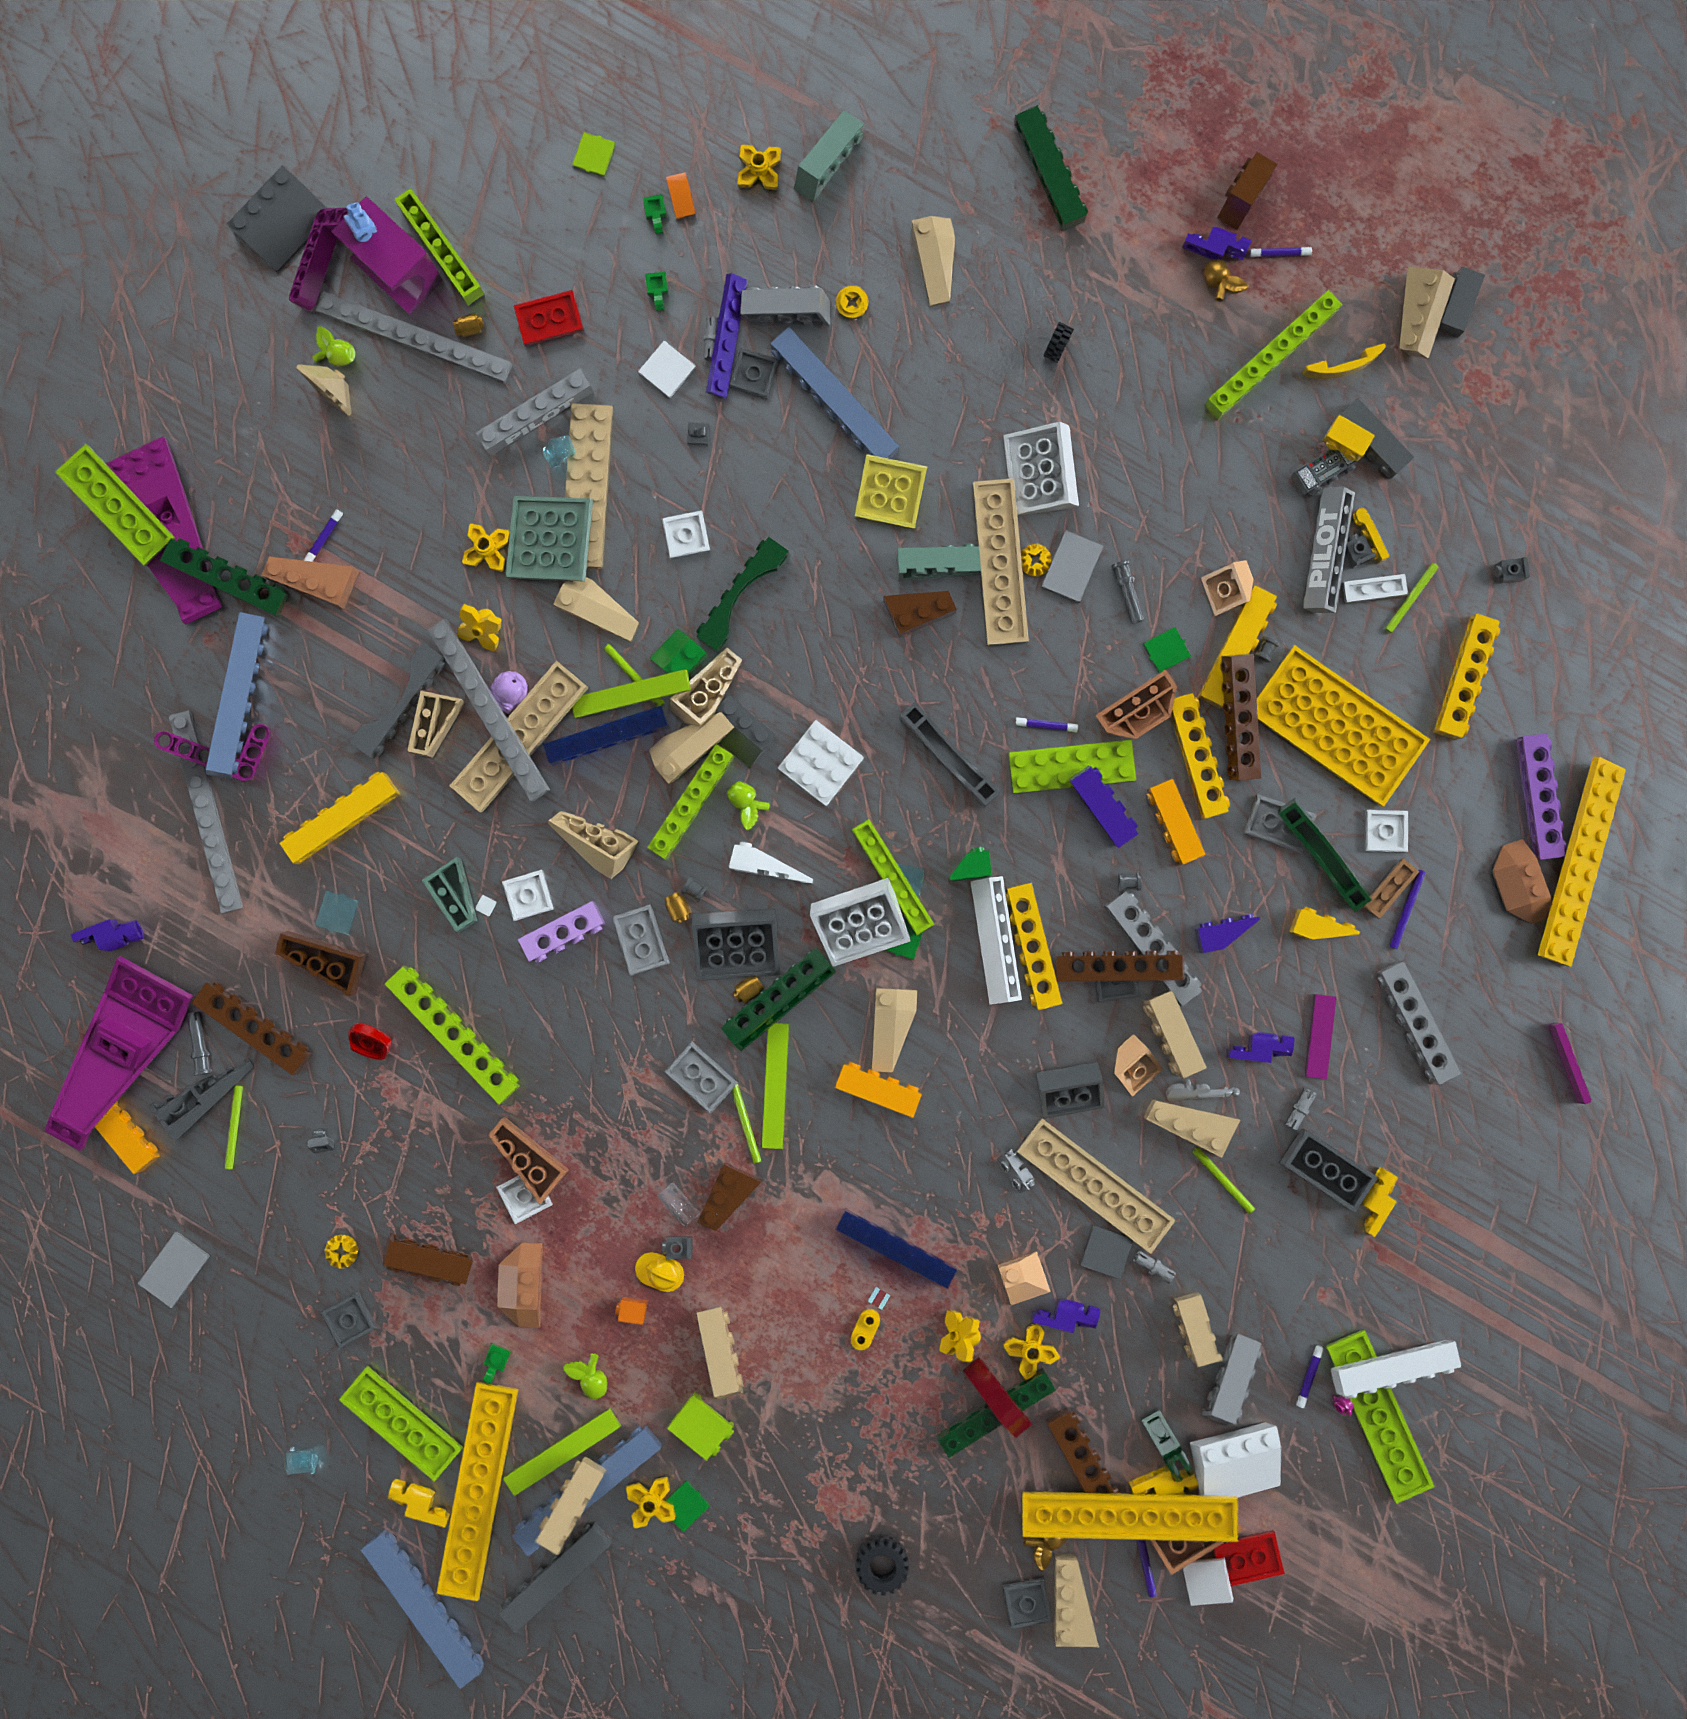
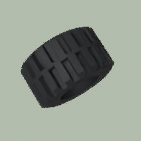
(885, 1582)

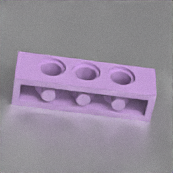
(530, 942)

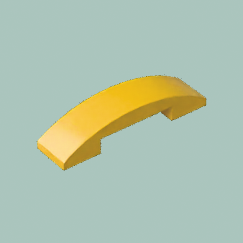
(1321, 371)

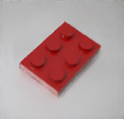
(548, 318)
(1251, 1558)

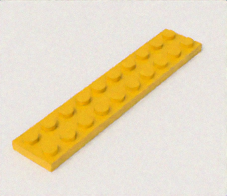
(1582, 861)
(477, 1491)
(1130, 1516)

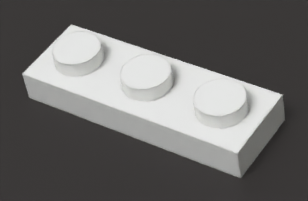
(1374, 588)

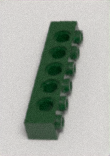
(174, 556)
(776, 1010)
(984, 1420)

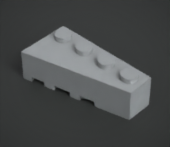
(786, 304)
(1233, 1381)

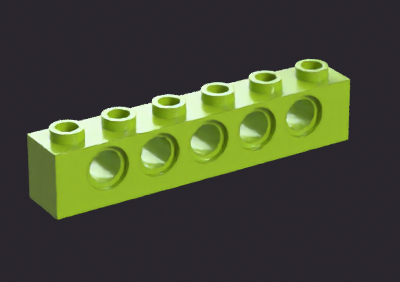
(439, 246)
(691, 802)

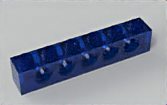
(606, 736)
(896, 1248)

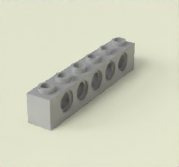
(1117, 909)
(1447, 1067)

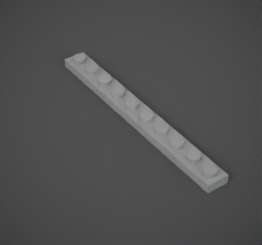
(413, 337)
(489, 710)
(207, 818)

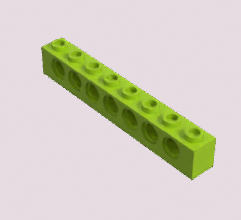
(1273, 354)
(398, 985)

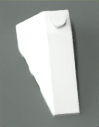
(756, 862)

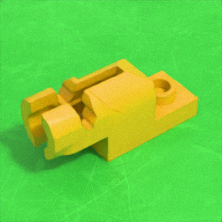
(1379, 1201)
(1163, 1482)
(418, 1502)

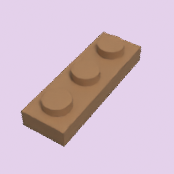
(1391, 888)

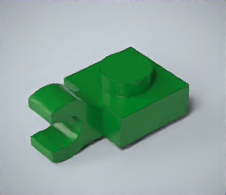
(655, 210)
(657, 287)
(496, 1360)

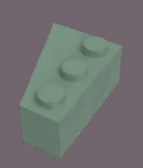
(452, 894)

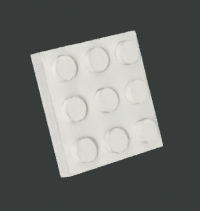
(821, 763)

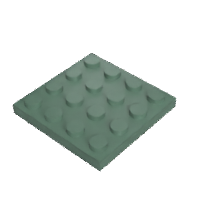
(549, 538)

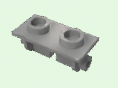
(1020, 1180)

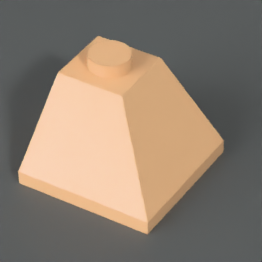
(1228, 586)
(1135, 1065)
(1023, 1278)

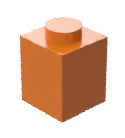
(631, 1310)

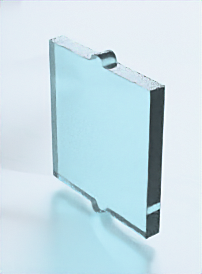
(337, 912)

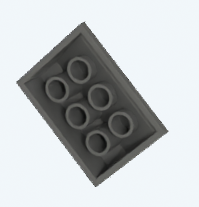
(277, 218)
(735, 944)

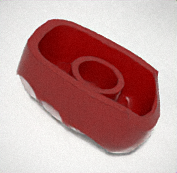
(369, 1041)

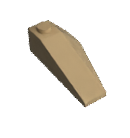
(935, 251)
(328, 384)
(595, 607)
(706, 689)
(683, 748)
(600, 847)
(891, 1025)

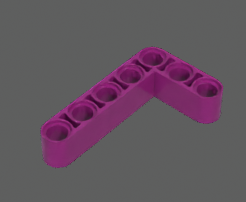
(316, 258)
(196, 749)

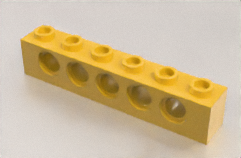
(1445, 723)
(1194, 767)
(1052, 995)

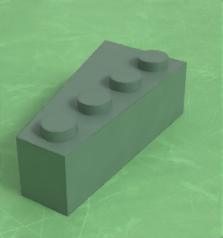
(828, 155)
(938, 562)

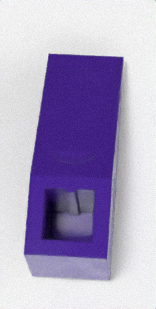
(1219, 936)

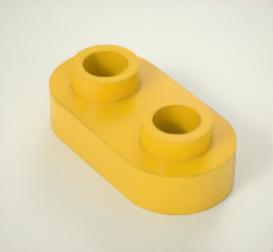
(864, 1329)

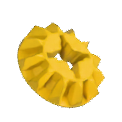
(852, 293)
(1036, 569)
(348, 1244)

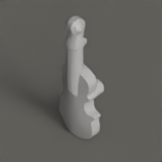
(1186, 1091)

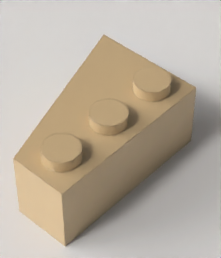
(432, 722)
(1196, 1329)

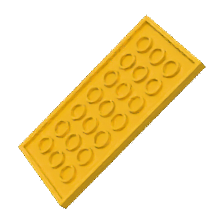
(1339, 726)

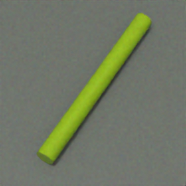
(1411, 598)
(628, 669)
(746, 1124)
(233, 1128)
(1223, 1180)

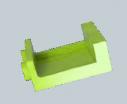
(701, 1427)

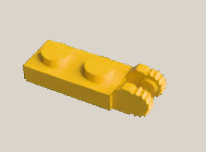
(1364, 521)

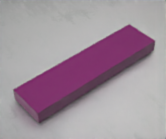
(1320, 1036)
(1570, 1063)

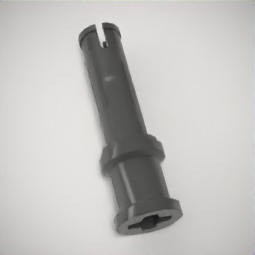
(1136, 616)
(199, 1054)

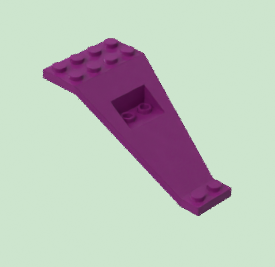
(156, 482)
(135, 1016)

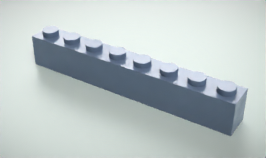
(832, 395)
(235, 696)
(618, 1465)
(422, 1608)

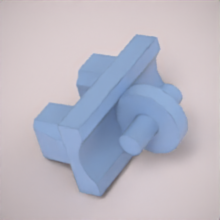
(359, 222)

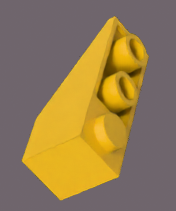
(1312, 926)

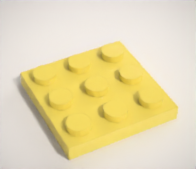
(890, 491)

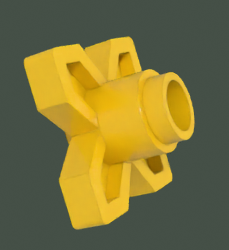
(759, 167)
(477, 553)
(480, 626)
(962, 1336)
(1029, 1361)
(640, 1495)

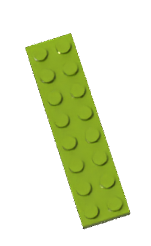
(1384, 1425)

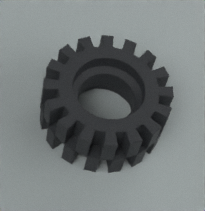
(1058, 342)

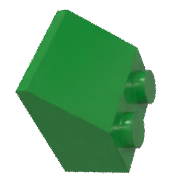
(679, 654)
(973, 866)

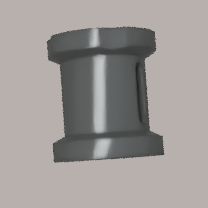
(1266, 649)
(1129, 881)
(694, 889)

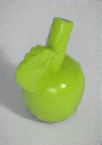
(336, 351)
(743, 797)
(591, 1380)

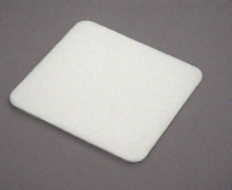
(485, 905)

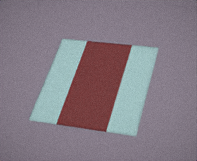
(879, 1298)

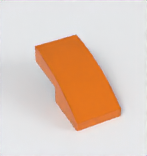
(680, 195)

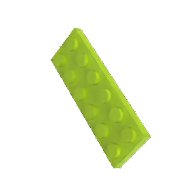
(115, 504)
(1054, 766)
(400, 1423)

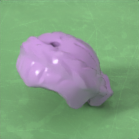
(507, 693)

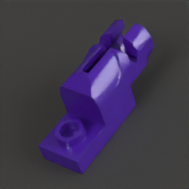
(1217, 244)
(110, 934)
(1262, 1047)
(1067, 1315)

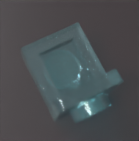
(558, 449)
(301, 1461)

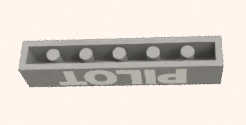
(534, 412)
(1329, 550)

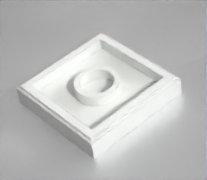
(667, 369)
(686, 535)
(1386, 831)
(528, 895)
(520, 1200)
(1208, 1582)

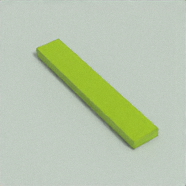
(632, 693)
(888, 868)
(775, 1086)
(562, 1452)

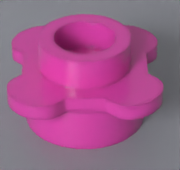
(1343, 1405)

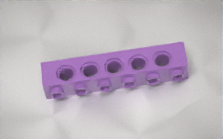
(1535, 807)

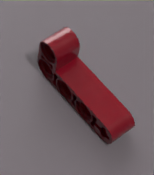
(997, 1398)

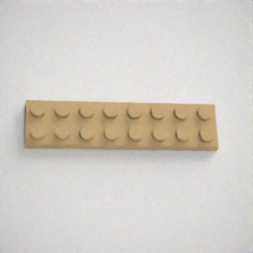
(590, 469)
(1000, 562)
(532, 723)
(1096, 1185)

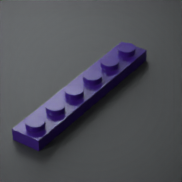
(726, 336)

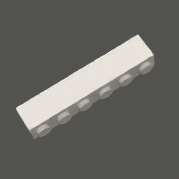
(996, 940)
(1395, 1368)

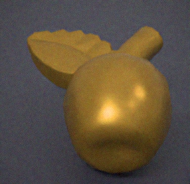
(1218, 276)
(1043, 1548)

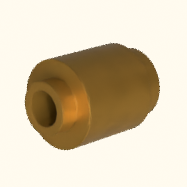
(468, 325)
(677, 908)
(748, 989)

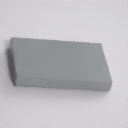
(1072, 566)
(1268, 825)
(640, 940)
(701, 1077)
(174, 1269)

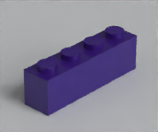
(1103, 806)

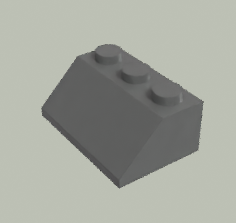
(749, 737)
(1070, 1090)

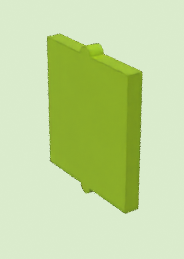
(593, 154)

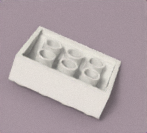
(1042, 468)
(859, 922)
(1238, 1461)

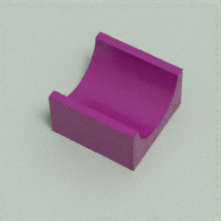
(391, 259)

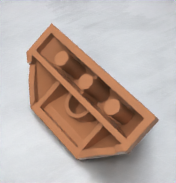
(1141, 708)
(1522, 883)
(521, 1285)

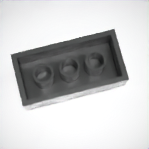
(1328, 1170)

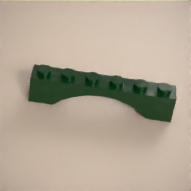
(766, 561)
(1325, 854)

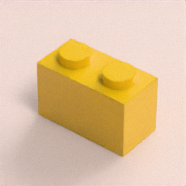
(1348, 438)

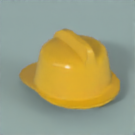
(659, 1272)

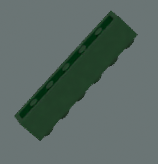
(1050, 168)

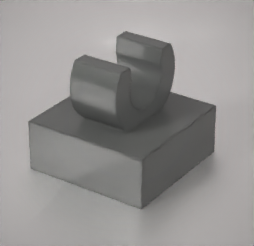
(698, 434)
(321, 1142)

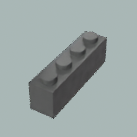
(1385, 447)

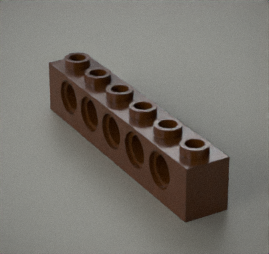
(1248, 725)
(1066, 969)
(206, 1002)
(1058, 1425)

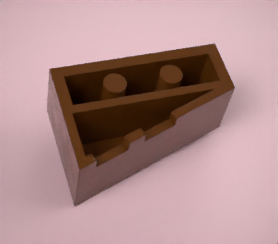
(1247, 189)
(918, 610)
(727, 1195)

